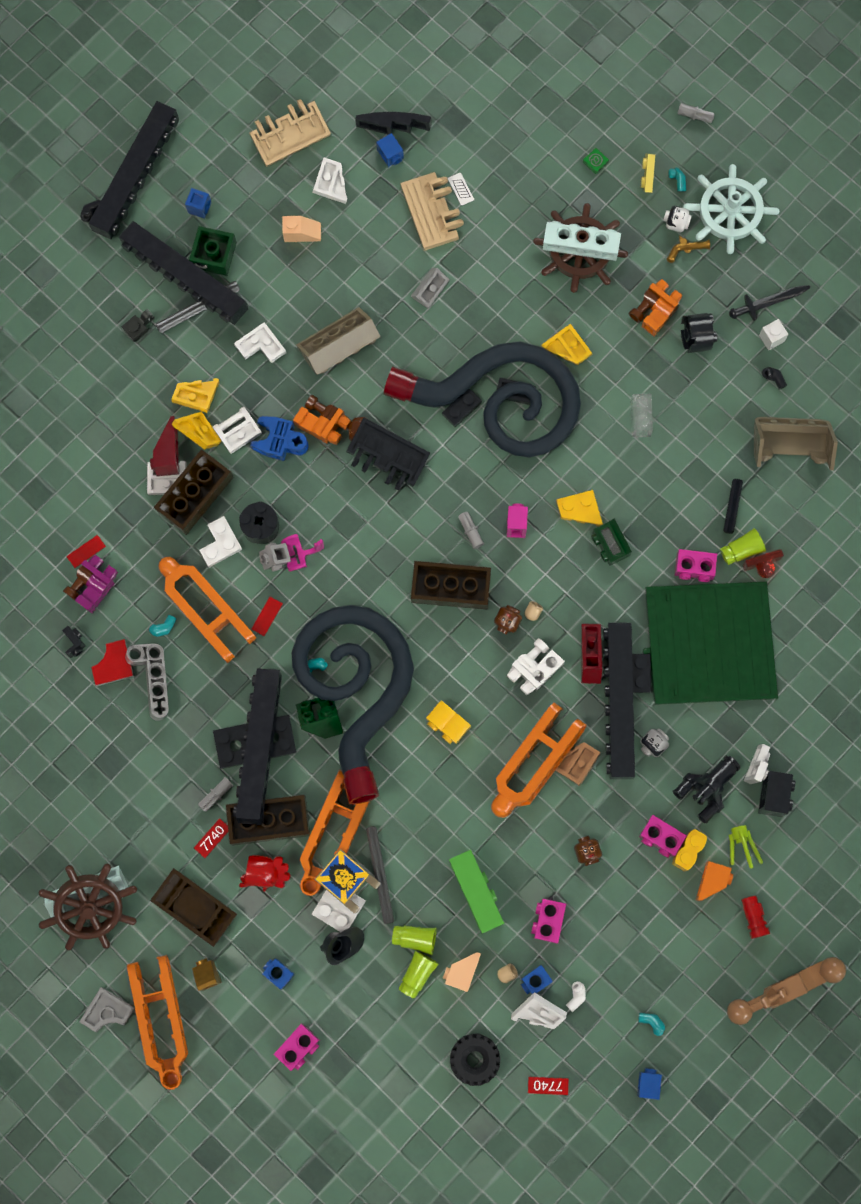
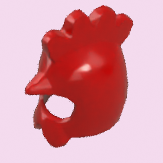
(265, 872)

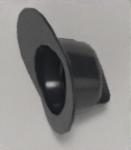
(342, 945)

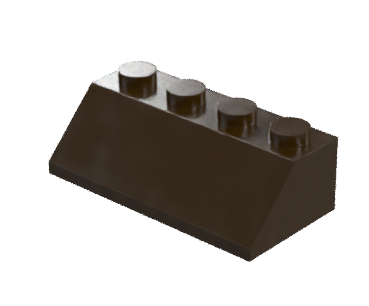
(193, 492)

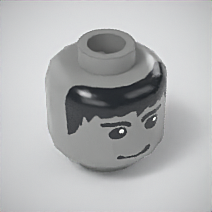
(654, 742)

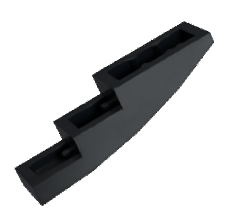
(387, 121)

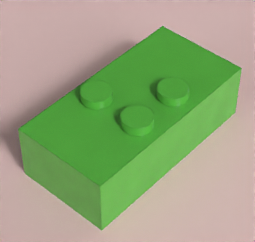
(476, 891)

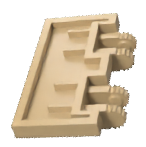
(291, 134)
(431, 214)

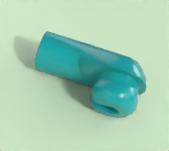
(680, 177)
(163, 629)
(317, 663)
(655, 1022)

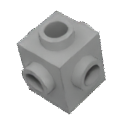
(274, 556)

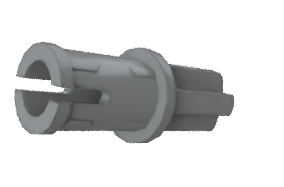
(695, 113)
(470, 530)
(215, 794)

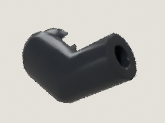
(88, 210)
(774, 375)

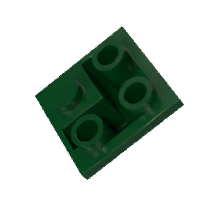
(319, 717)

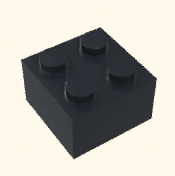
(776, 794)

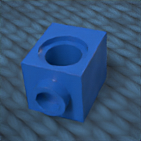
(390, 150)
(198, 203)
(540, 972)
(286, 976)
(649, 1084)

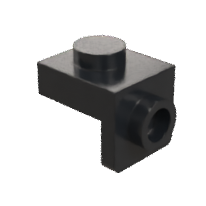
(74, 636)

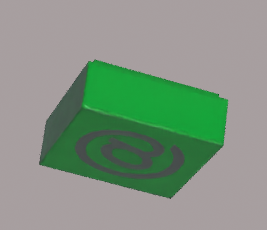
(595, 161)

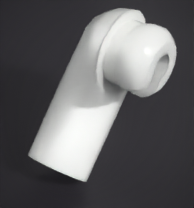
(578, 996)

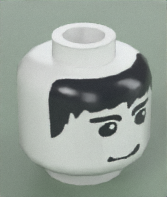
(677, 219)

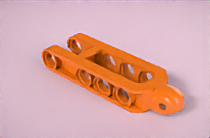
(172, 572)
(507, 798)
(308, 884)
(169, 1068)

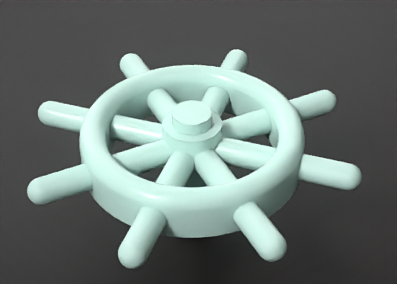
(731, 208)

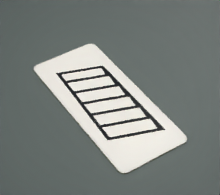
(461, 189)

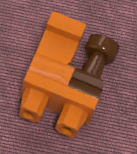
(661, 305)
(325, 426)

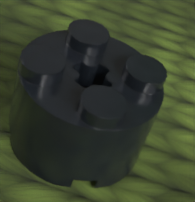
(698, 332)
(254, 532)

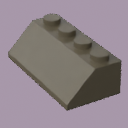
(338, 340)

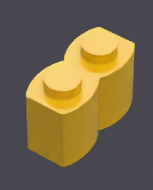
(447, 722)
(687, 855)

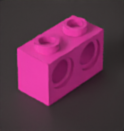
(517, 521)
(695, 559)
(664, 831)
(554, 922)
(293, 1043)

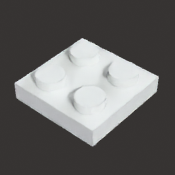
(335, 913)

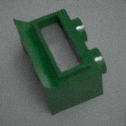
(611, 542)

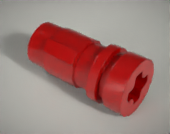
(754, 915)

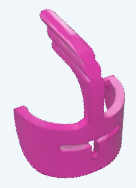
(293, 540)

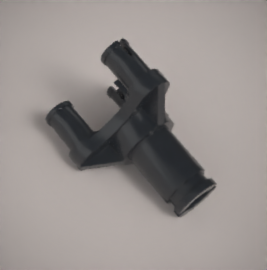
(709, 787)

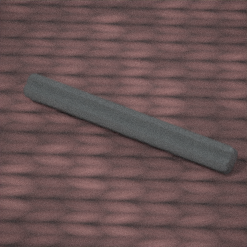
(188, 312)
(379, 872)

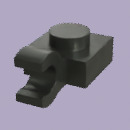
(137, 326)

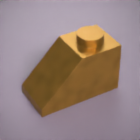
(206, 974)

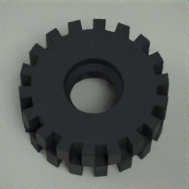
(481, 1074)

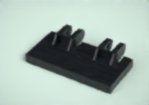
(389, 451)

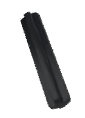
(733, 505)

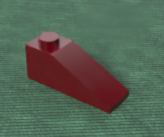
(166, 452)
(591, 654)

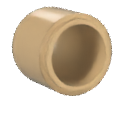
(533, 611)
(507, 973)

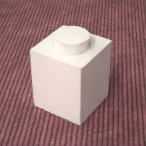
(773, 334)

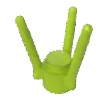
(742, 836)

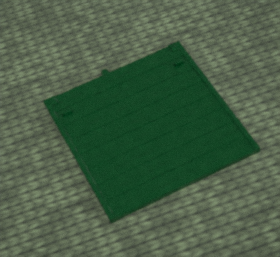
(710, 643)

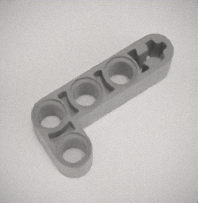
(152, 682)

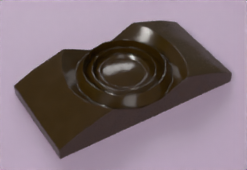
(193, 907)

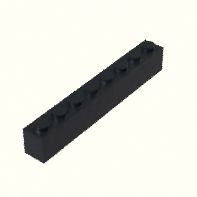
(134, 170)
(183, 273)
(620, 701)
(259, 746)

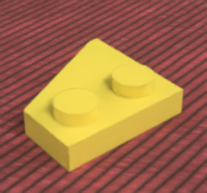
(648, 164)

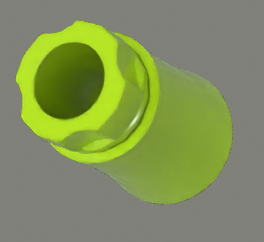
(743, 547)
(415, 938)
(417, 974)

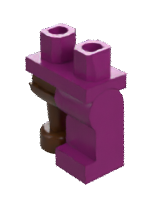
(97, 583)

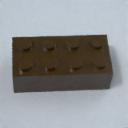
(450, 585)
(281, 820)

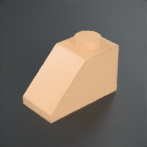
(301, 229)
(462, 972)

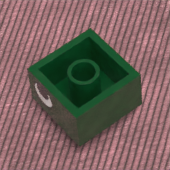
(213, 250)

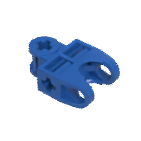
(280, 439)

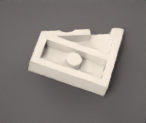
(330, 181)
(539, 1012)

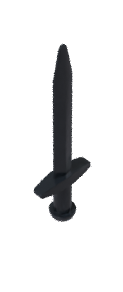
(751, 307)

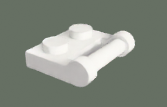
(240, 434)
(160, 484)

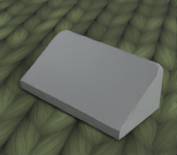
(430, 287)

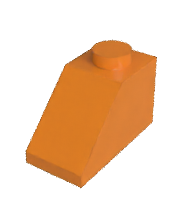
(713, 880)

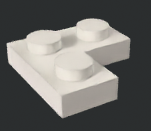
(262, 339)
(225, 543)
(758, 767)

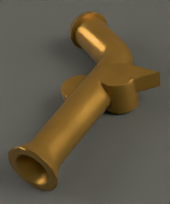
(687, 247)

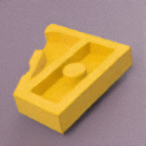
(568, 346)
(195, 394)
(198, 430)
(580, 507)

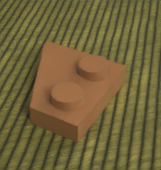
(578, 763)

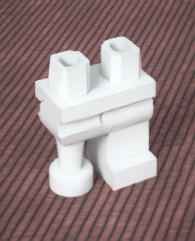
(531, 671)

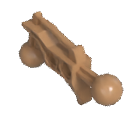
(828, 970)

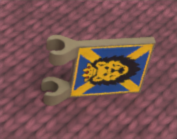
(343, 878)

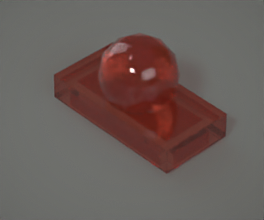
(764, 563)

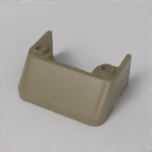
(794, 437)

